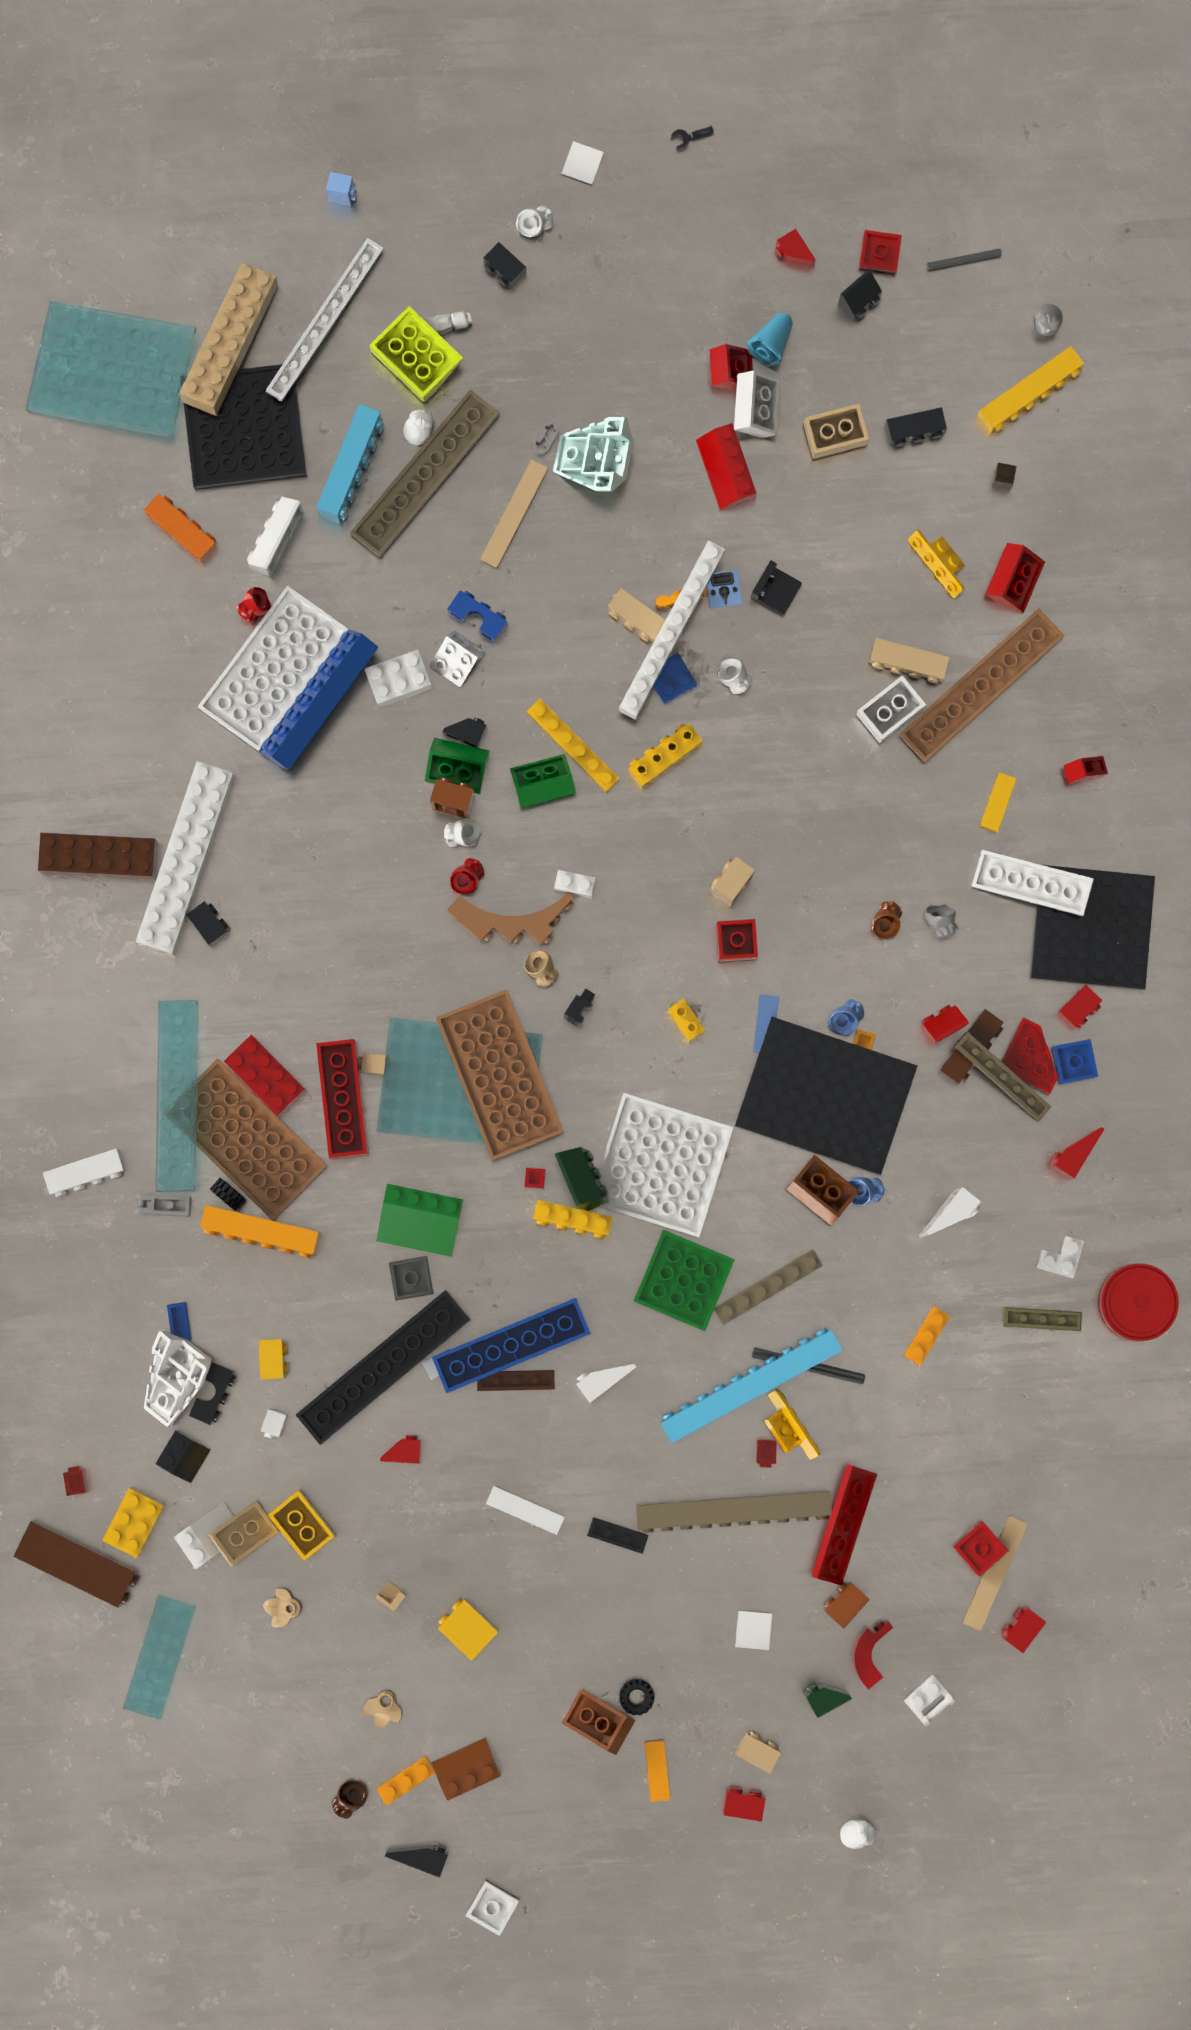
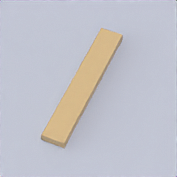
(514, 513)
(994, 1576)

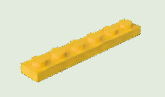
(572, 745)

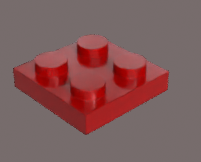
(880, 251)
(981, 1549)

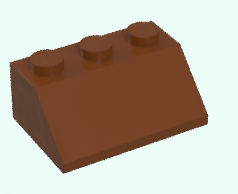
(822, 1190)
(466, 1769)

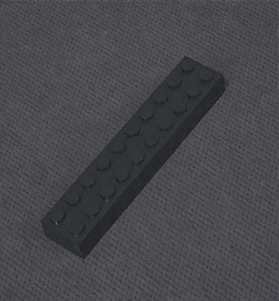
(383, 1367)

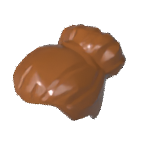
(886, 921)

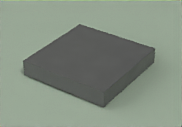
(411, 1278)

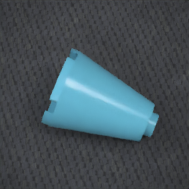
(771, 340)

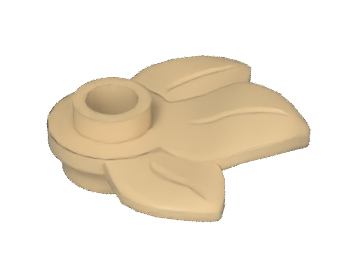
(279, 1607)
(382, 1712)

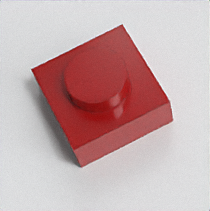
(535, 1178)

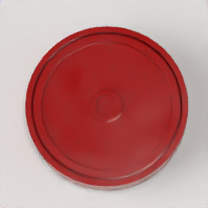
(1139, 1302)

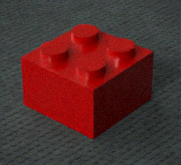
(737, 940)

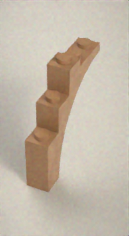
(536, 925)

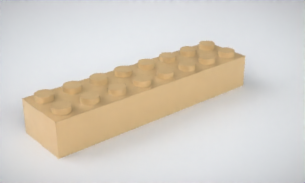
(228, 339)

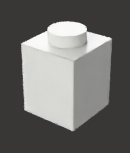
(273, 1423)

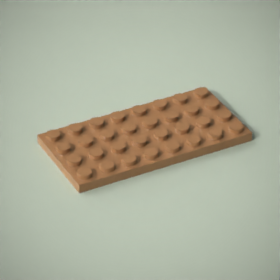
(499, 1075)
(251, 1142)

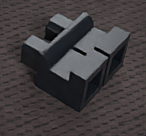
(578, 1006)

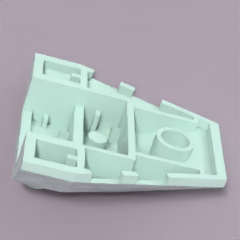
(596, 454)

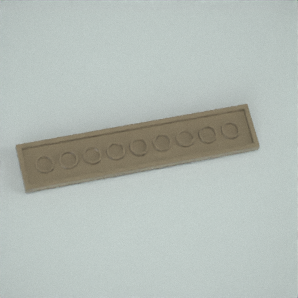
(424, 473)

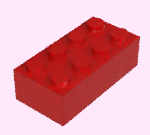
(265, 1075)

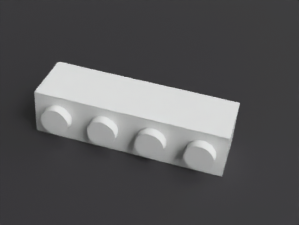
(83, 1172)

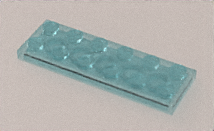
(159, 1657)

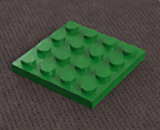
(684, 1280)

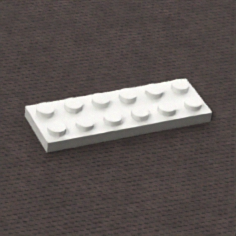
(1032, 883)

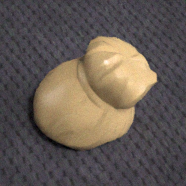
(540, 966)

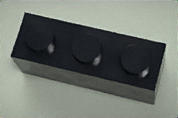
(916, 427)

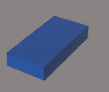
(179, 1320)

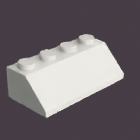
(275, 536)

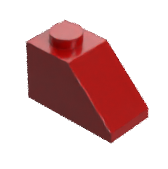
(794, 249)
(1085, 769)
(404, 1451)

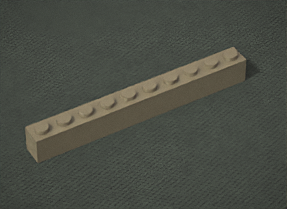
(734, 1510)

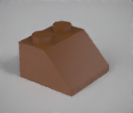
(845, 1604)

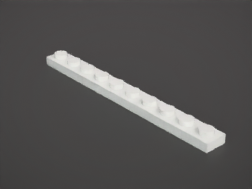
(324, 319)

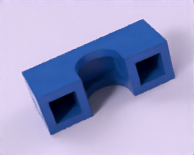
(465, 605)

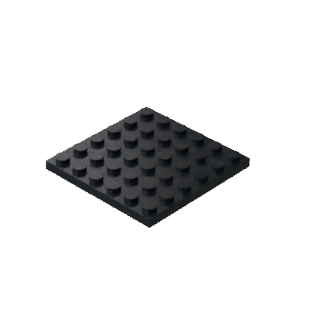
(250, 435)
(1106, 943)

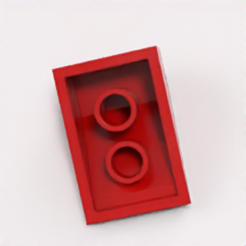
(1071, 1159)

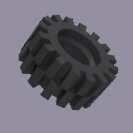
(227, 1194)
(648, 1701)

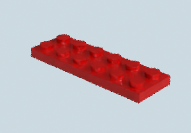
(844, 1525)

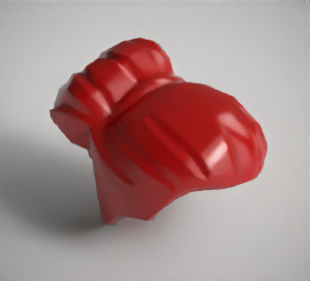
(254, 604)
(465, 877)

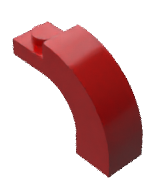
(863, 1653)

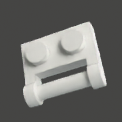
(926, 1694)

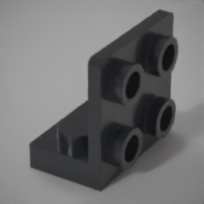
(776, 589)

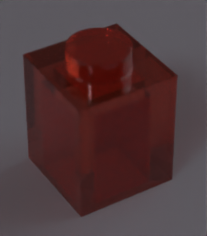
(766, 1452)
(75, 1481)

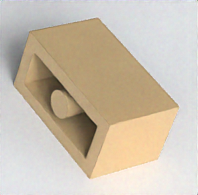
(758, 1752)

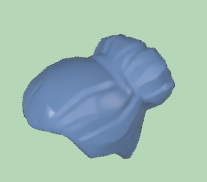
(845, 1018)
(868, 1190)

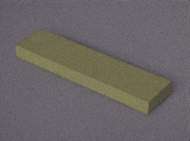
(1042, 1319)

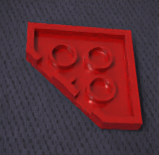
(1030, 1057)

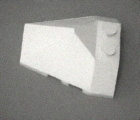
(175, 1377)

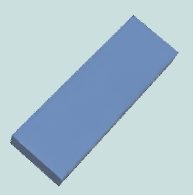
(767, 1008)

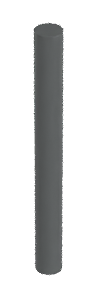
(964, 259)

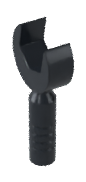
(693, 135)

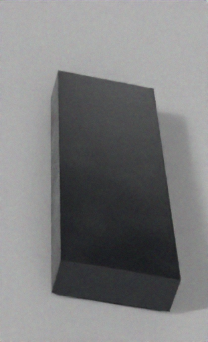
(617, 1535)

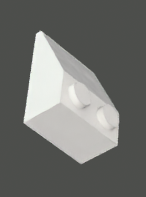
(599, 1381)
(195, 1538)

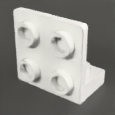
(456, 658)

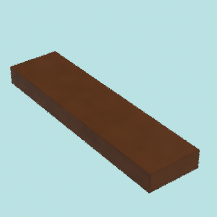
(518, 1381)

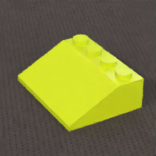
(416, 354)

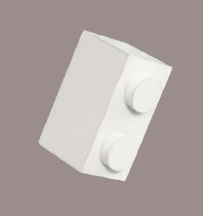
(575, 884)

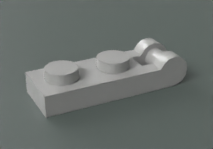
(163, 1204)

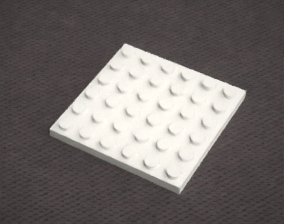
(662, 1164)

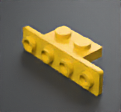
(941, 561)
(788, 1428)

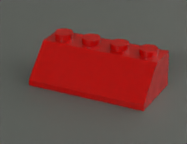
(726, 467)

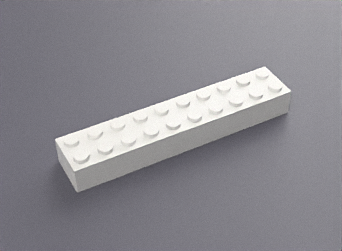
(185, 858)

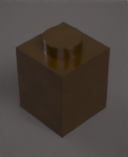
(1004, 476)

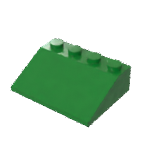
(419, 1220)

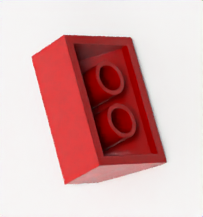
(1015, 577)

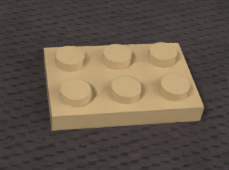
(243, 1533)

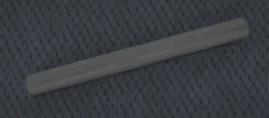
(819, 1368)

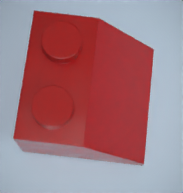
(727, 363)
(944, 1024)

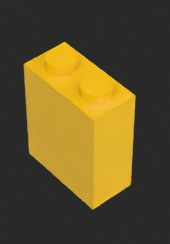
(467, 1628)

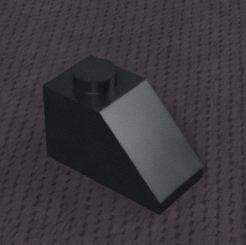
(467, 731)

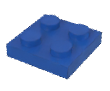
(674, 679)
(1075, 1061)

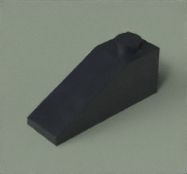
(424, 1858)

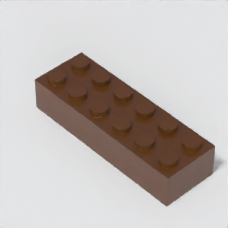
(97, 856)

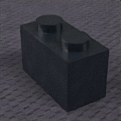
(504, 265)
(207, 923)

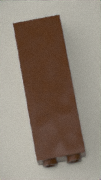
(76, 1564)

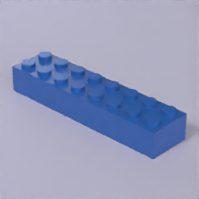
(318, 699)
(511, 1345)

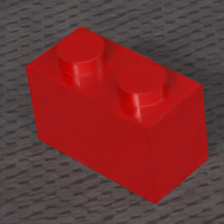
(1079, 1007)
(1023, 1629)
(744, 1804)

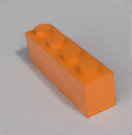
(180, 528)

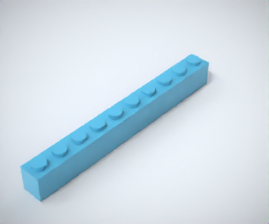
(751, 1385)

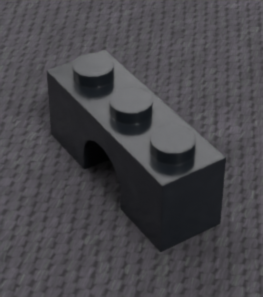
(221, 1378)

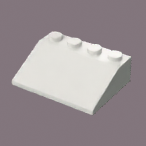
(956, 1208)

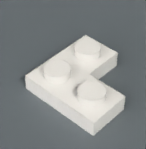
(1065, 1262)

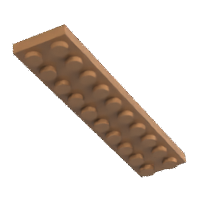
(981, 685)

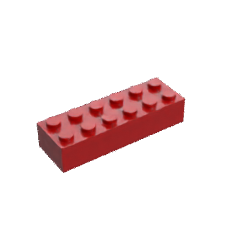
(342, 1099)

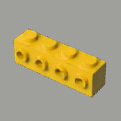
(665, 755)
(573, 1218)

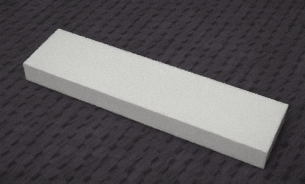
(525, 1510)

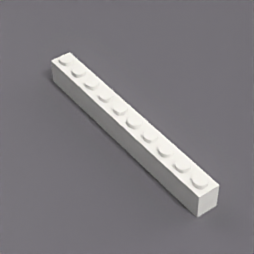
(671, 630)

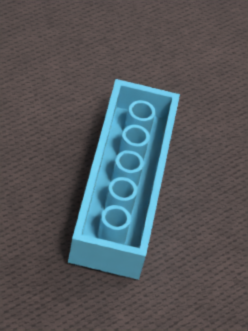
(349, 464)

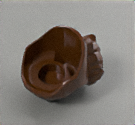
(349, 1798)

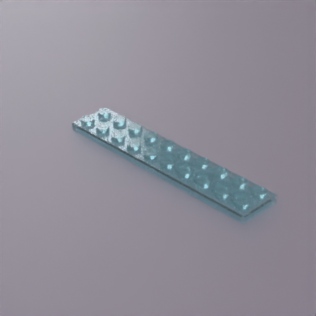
(176, 1095)

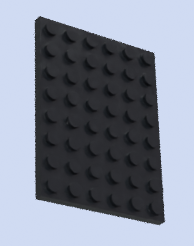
(826, 1095)

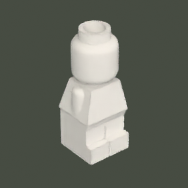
(444, 323)

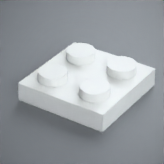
(492, 1908)

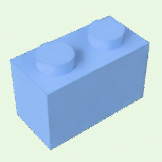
(341, 189)

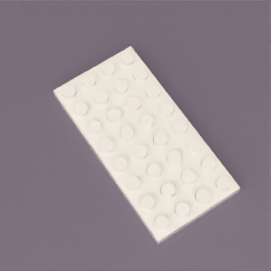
(272, 668)

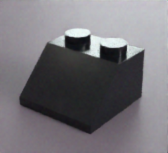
(860, 296)
(183, 1456)

